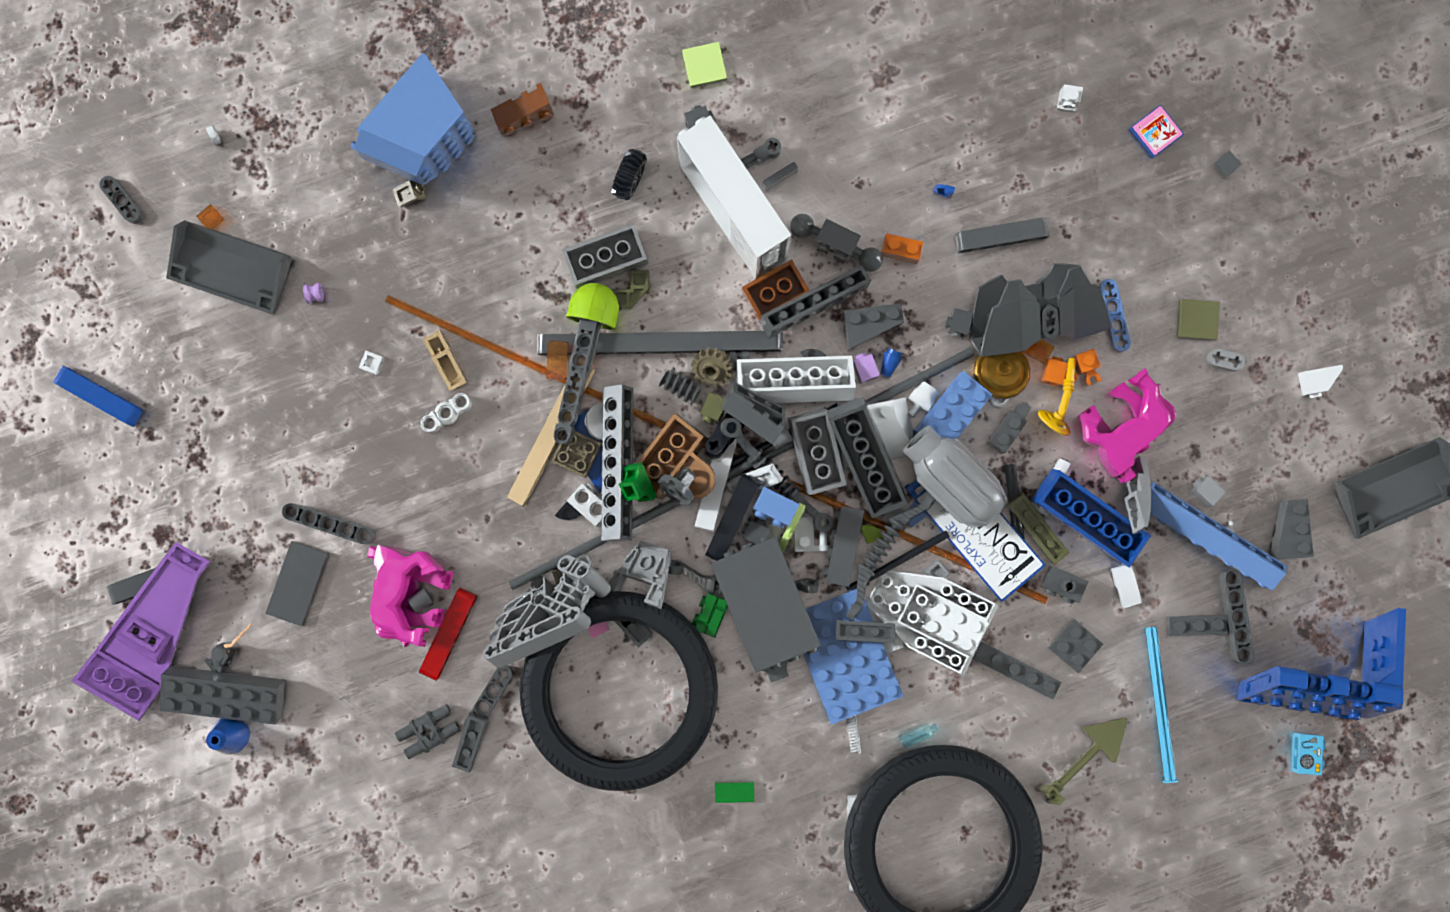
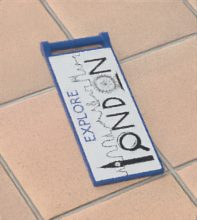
(991, 550)

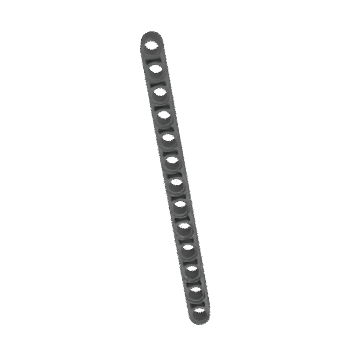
(670, 342)

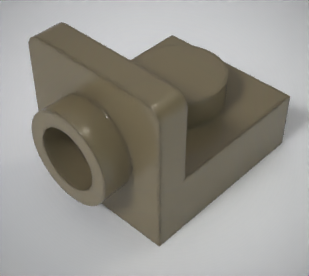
(408, 193)

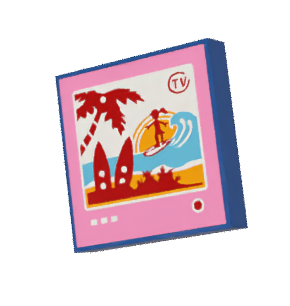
(1156, 131)

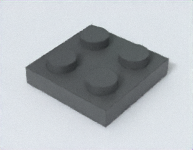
(1075, 645)

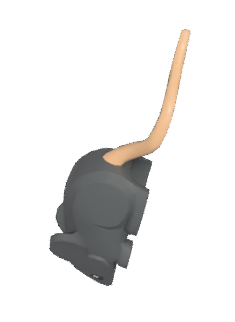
(222, 654)

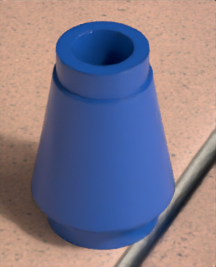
(890, 362)

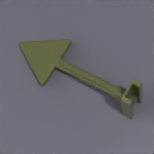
(1106, 737)

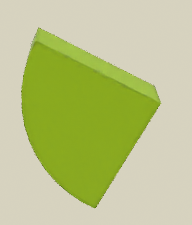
(870, 533)

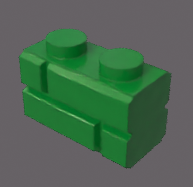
(711, 614)

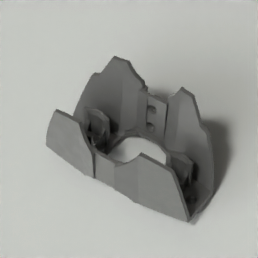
(1015, 316)

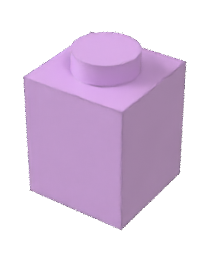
(865, 367)

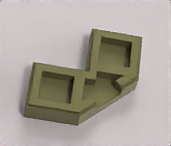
(638, 288)

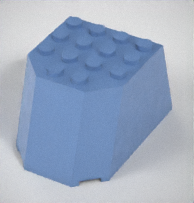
(415, 126)

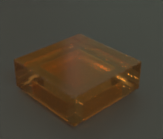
(210, 217)

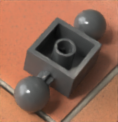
(836, 241)

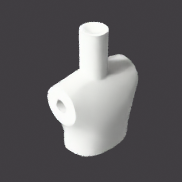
(923, 398)

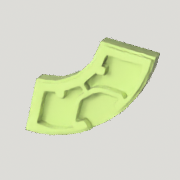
(790, 529)

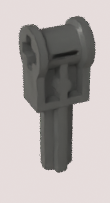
(763, 153)

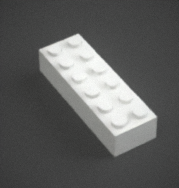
(799, 378)

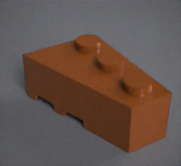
(522, 111)

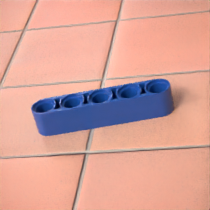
(98, 396)

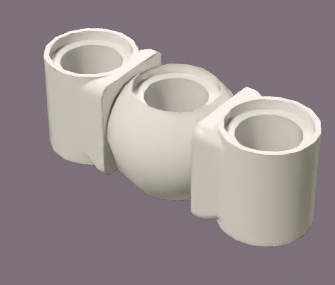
(437, 416)

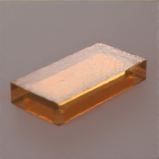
(557, 360)

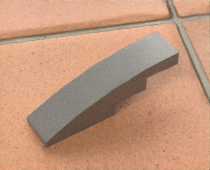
(1139, 498)

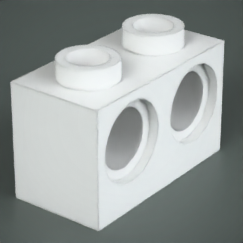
(586, 508)

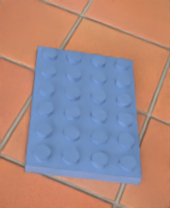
(848, 673)

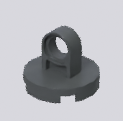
(678, 486)

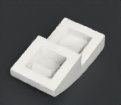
(1126, 585)

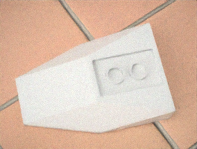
(933, 616)

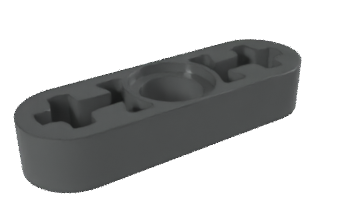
(112, 196)

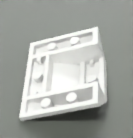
(893, 425)

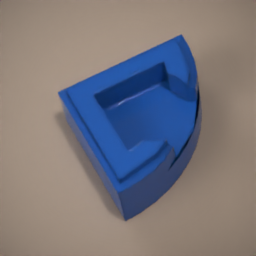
(944, 190)

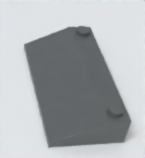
(227, 266)
(1396, 487)

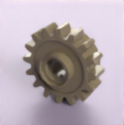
(712, 367)

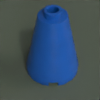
(228, 736)

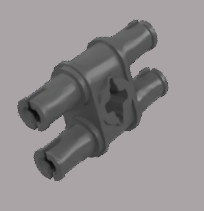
(436, 737)

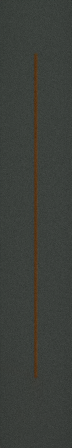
(659, 423)

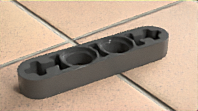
(485, 695)

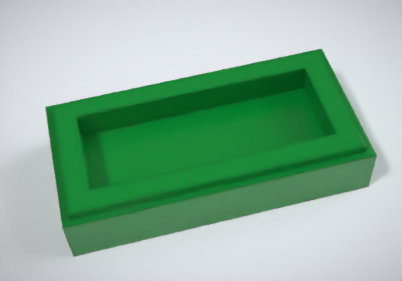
(734, 792)

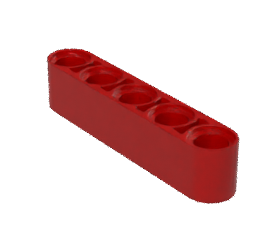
(448, 634)

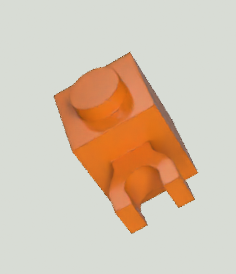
(1087, 363)
(1055, 372)

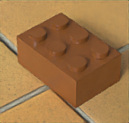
(774, 289)

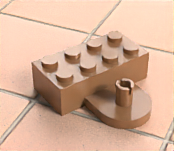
(675, 450)

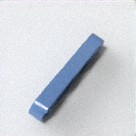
(1117, 315)

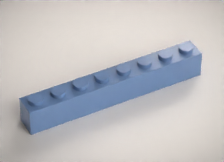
(1216, 538)

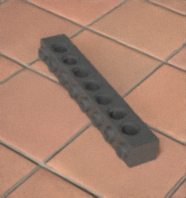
(616, 454)

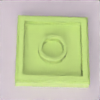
(704, 64)

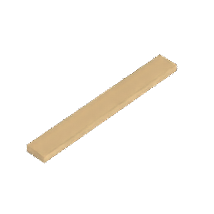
(541, 450)

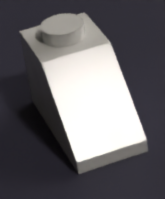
(1318, 380)

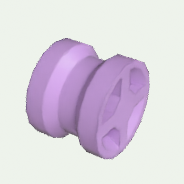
(313, 293)

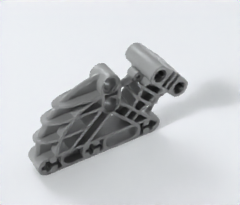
(525, 623)

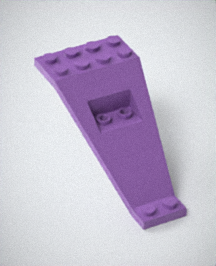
(124, 665)

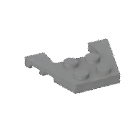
(648, 565)

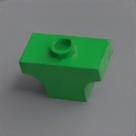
(636, 484)

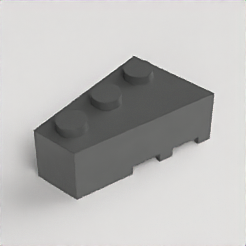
(1292, 531)

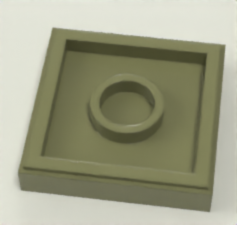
(1198, 319)

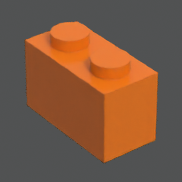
(901, 248)

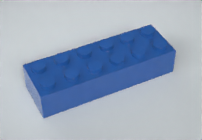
(1090, 517)

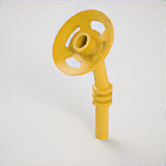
(1055, 419)

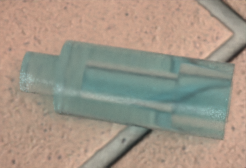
(917, 735)

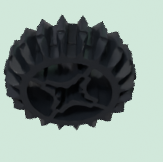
(629, 174)

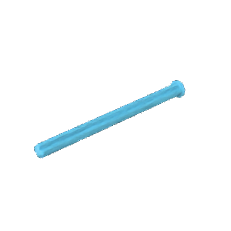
(1161, 705)

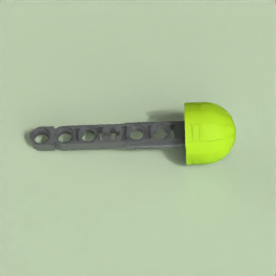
(593, 308)

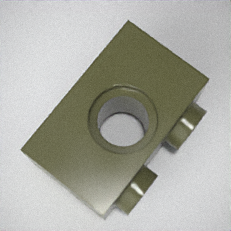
(712, 409)

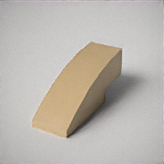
(444, 359)

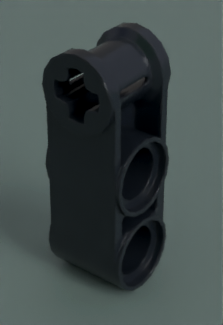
(720, 440)

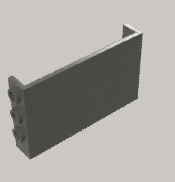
(765, 604)

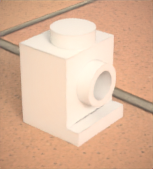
(1069, 98)

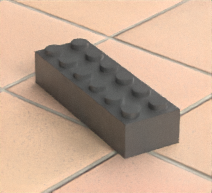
(867, 457)
(222, 695)

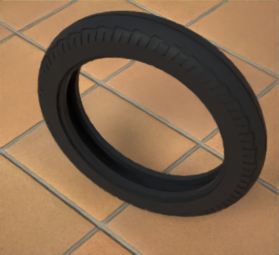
(933, 761)
(650, 768)

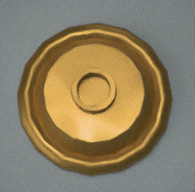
(1003, 374)

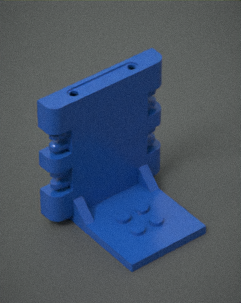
(1337, 695)

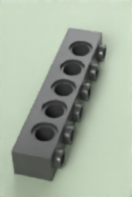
(815, 301)

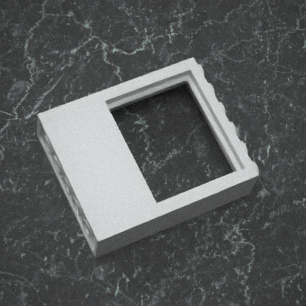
(732, 196)

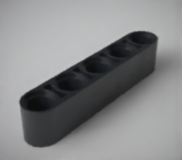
(732, 517)

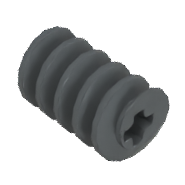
(681, 385)

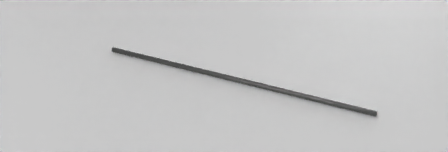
(739, 469)

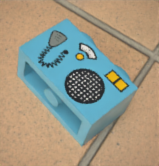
(1308, 753)

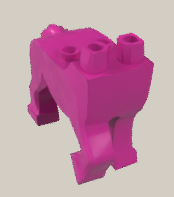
(1121, 444)
(396, 581)

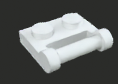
(805, 535)

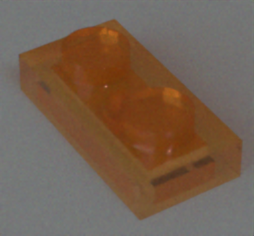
(1040, 351)

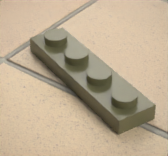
(1038, 528)

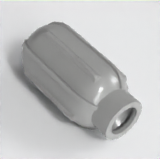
(956, 478)

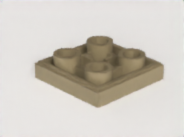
(578, 454)

